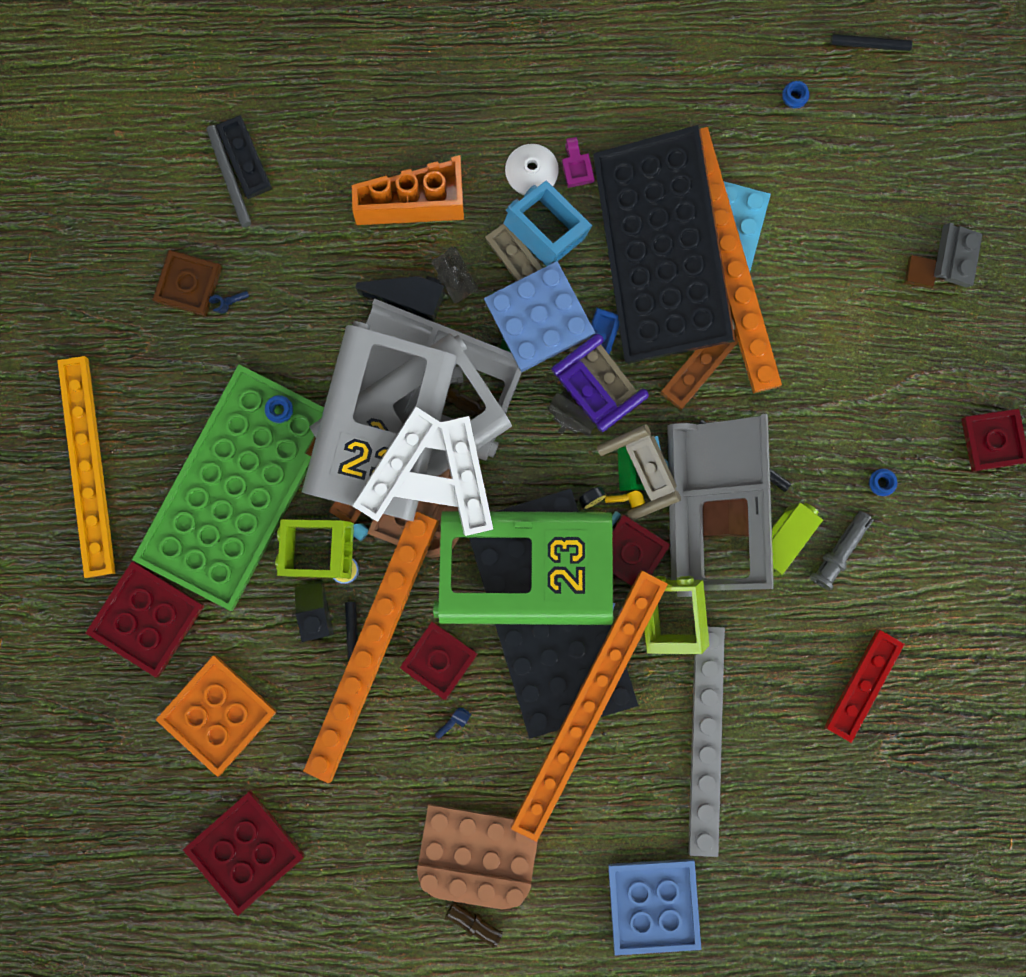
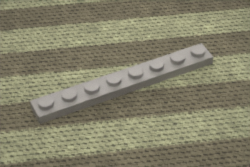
(706, 747)

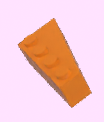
(412, 196)

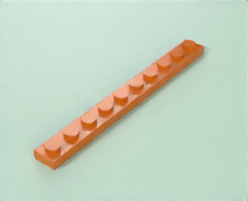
(740, 289)
(371, 647)
(588, 705)

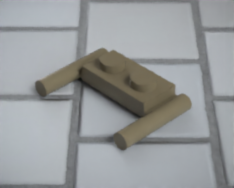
(650, 468)

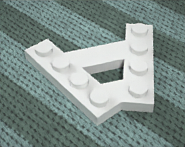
(394, 478)

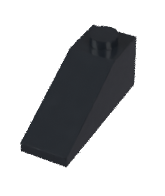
(410, 294)

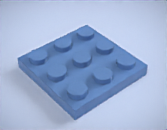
(539, 316)
(654, 907)

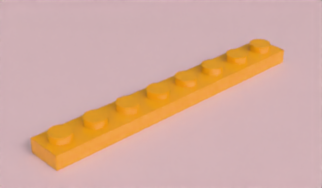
(86, 467)

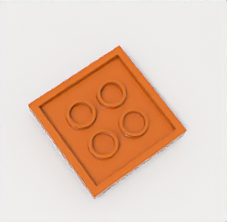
(216, 715)

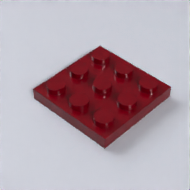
(145, 619)
(244, 853)

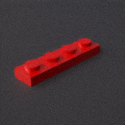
(864, 685)

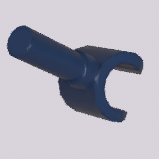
(225, 302)
(460, 717)

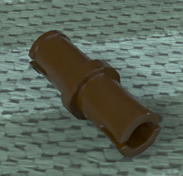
(473, 925)

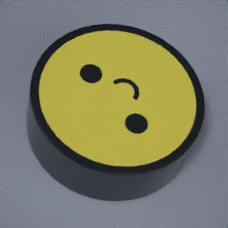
(592, 497)

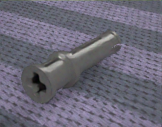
(835, 561)

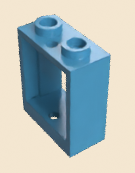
(532, 237)

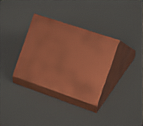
(726, 518)

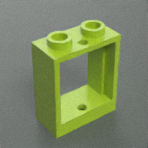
(791, 534)
(340, 548)
(680, 644)

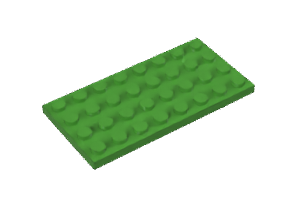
(231, 491)

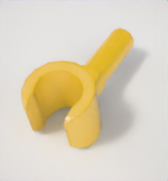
(635, 498)

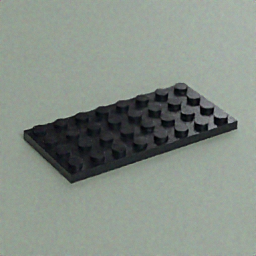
(663, 246)
(543, 659)

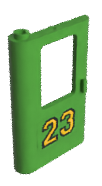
(568, 571)

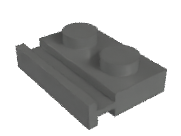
(958, 255)

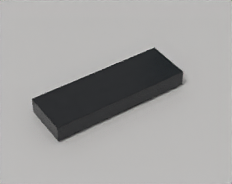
(244, 157)

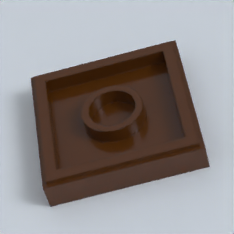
(187, 283)

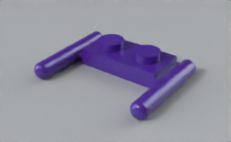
(589, 392)

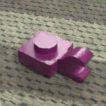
(576, 167)

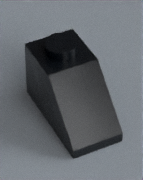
(312, 612)

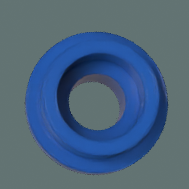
(795, 87)
(275, 401)
(888, 476)

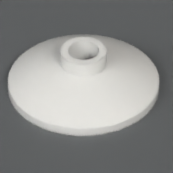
(523, 178)

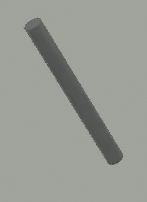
(228, 175)

